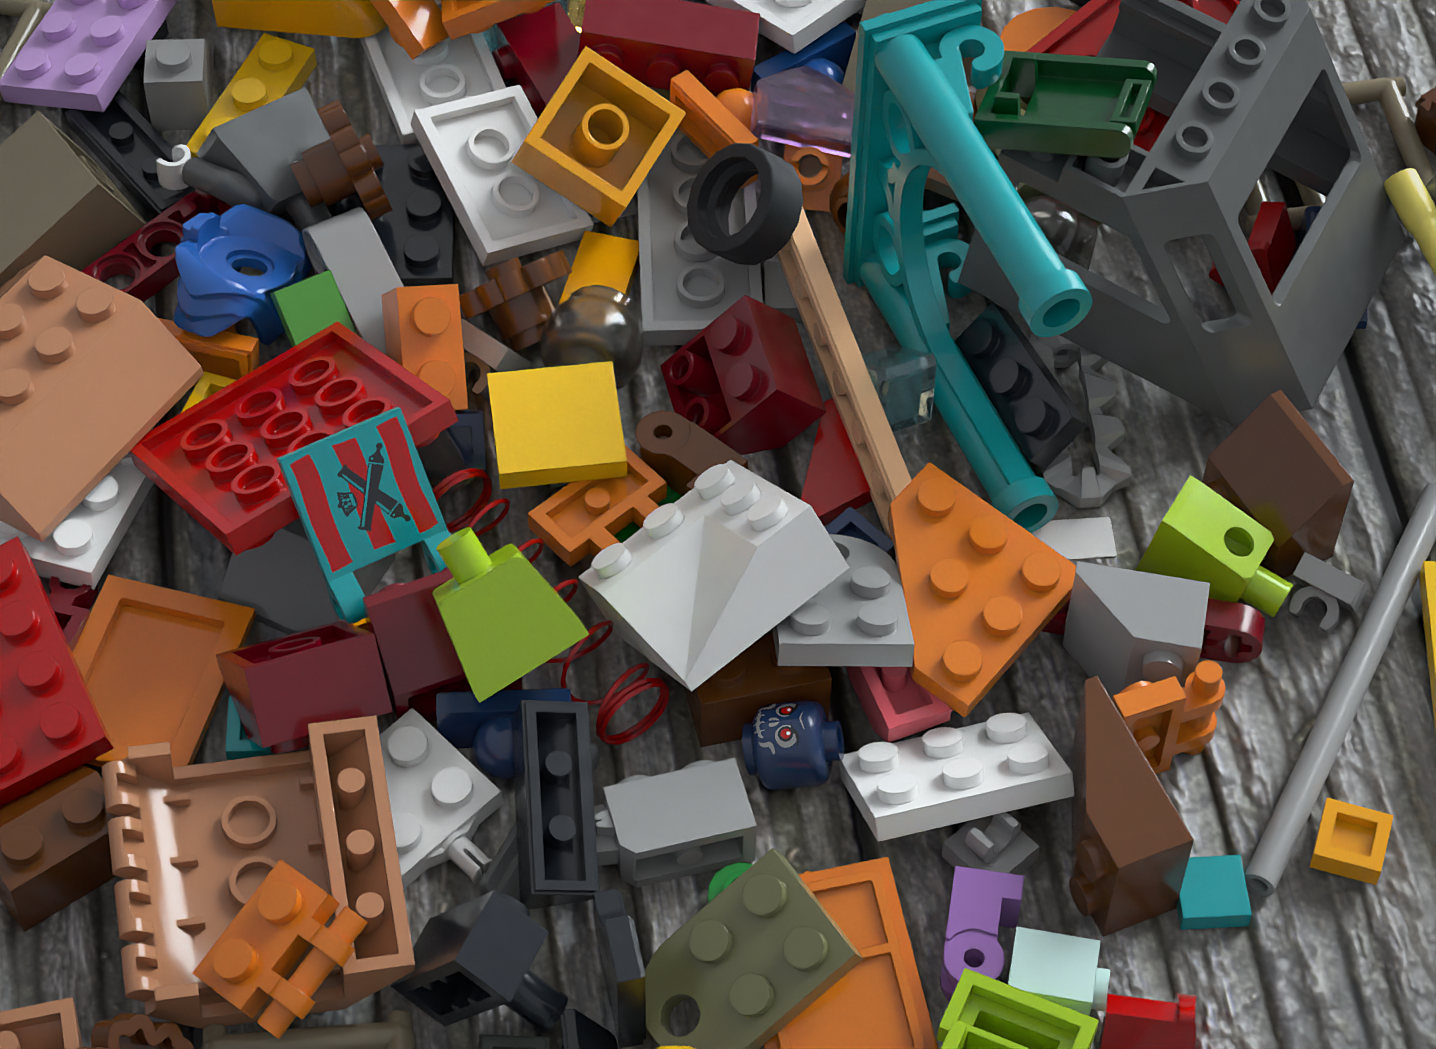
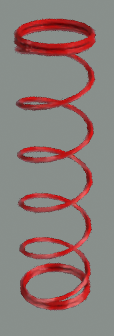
(616, 699)

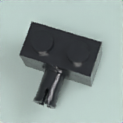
(481, 960)

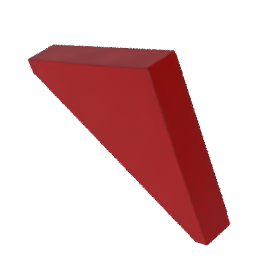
(834, 471)

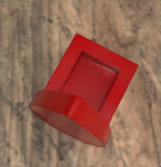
(1270, 243)
(1149, 1023)

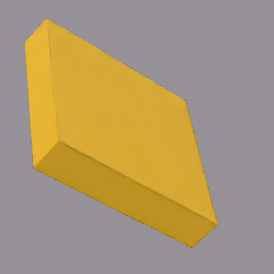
(556, 425)

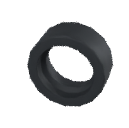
(773, 219)

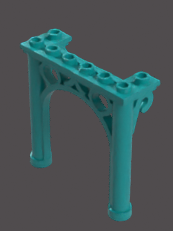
(918, 116)

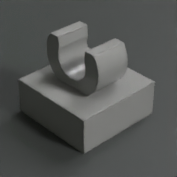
(488, 355)
(1328, 585)
(991, 845)

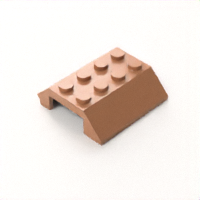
(77, 388)
(213, 831)

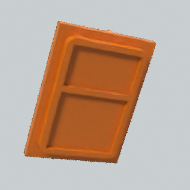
(156, 664)
(882, 996)

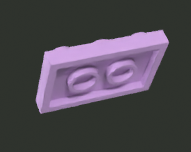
(82, 52)

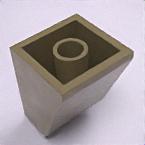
(56, 201)

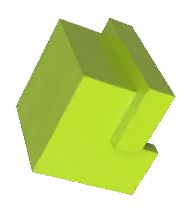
(1000, 1016)

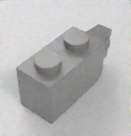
(676, 823)

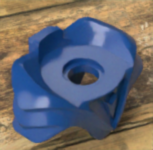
(210, 260)

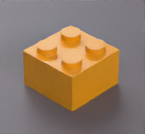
(598, 137)

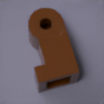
(680, 449)

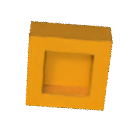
(1351, 841)

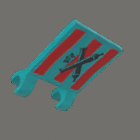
(362, 501)

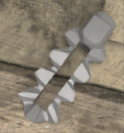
(1106, 431)

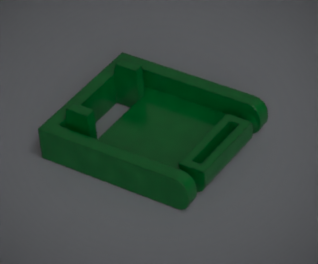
(1074, 104)

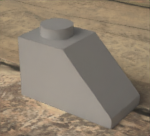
(179, 82)

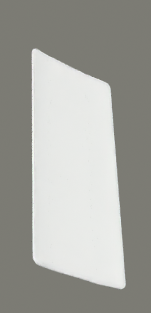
(1079, 537)

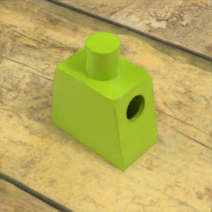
(1215, 544)
(500, 613)

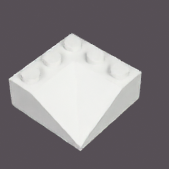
(713, 572)

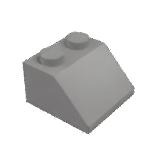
(1134, 625)

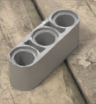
(359, 266)

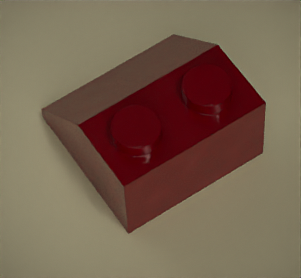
(303, 681)

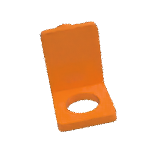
(817, 174)

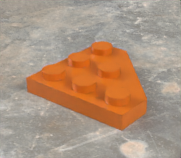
(970, 586)

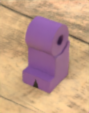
(977, 908)

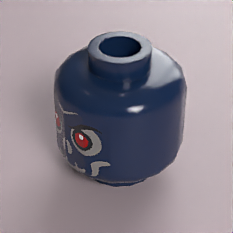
(792, 745)

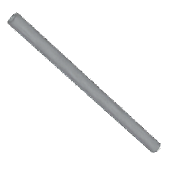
(1343, 699)

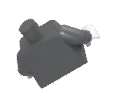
(252, 158)

